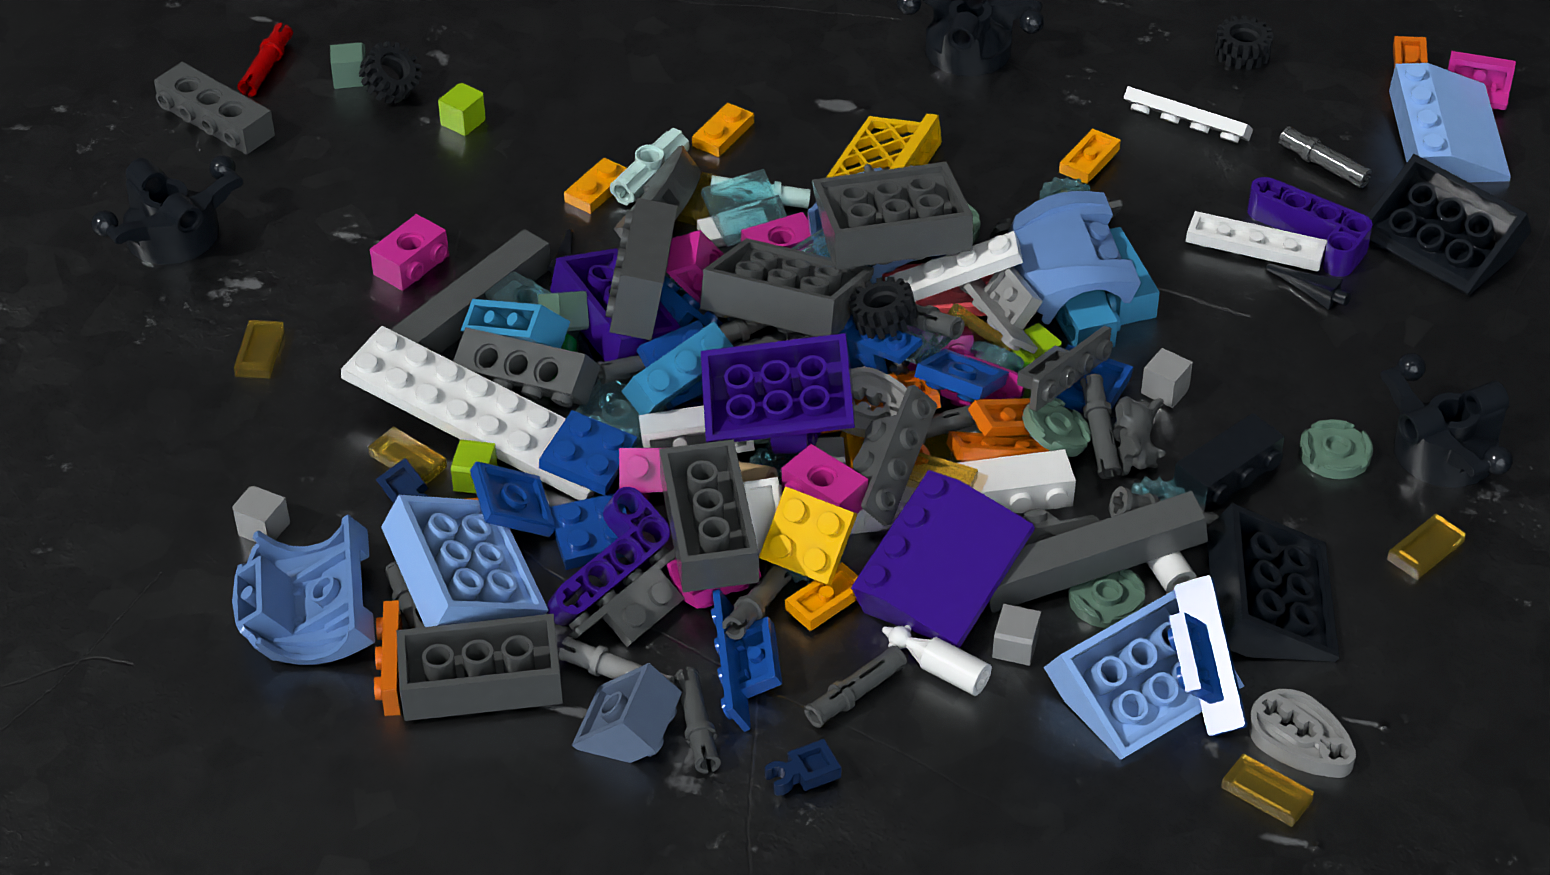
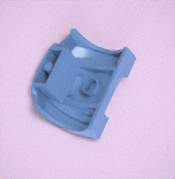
(1071, 250)
(305, 599)

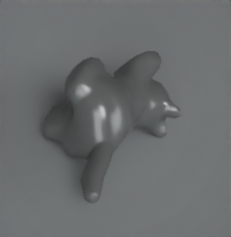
(1132, 433)

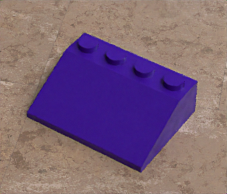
(777, 389)
(941, 560)

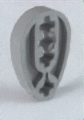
(878, 388)
(1310, 717)

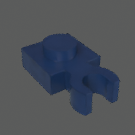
(402, 480)
(806, 765)

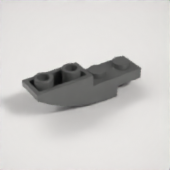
(671, 183)

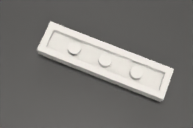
(1200, 119)
(1256, 241)
(963, 267)

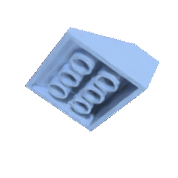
(1447, 122)
(458, 562)
(1127, 680)

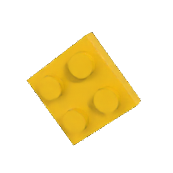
(808, 535)

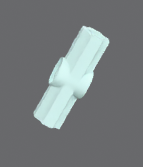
(647, 161)

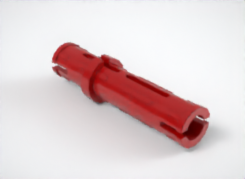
(270, 51)

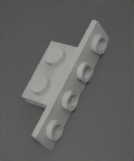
(1008, 305)

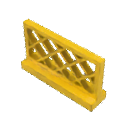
(916, 148)

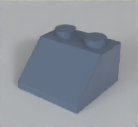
(629, 716)

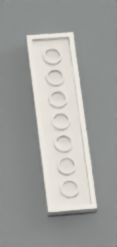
(458, 402)

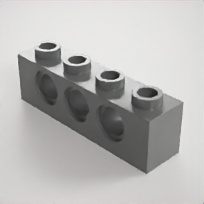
(214, 108)
(571, 385)

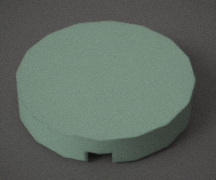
(1057, 427)
(1335, 449)
(1108, 598)

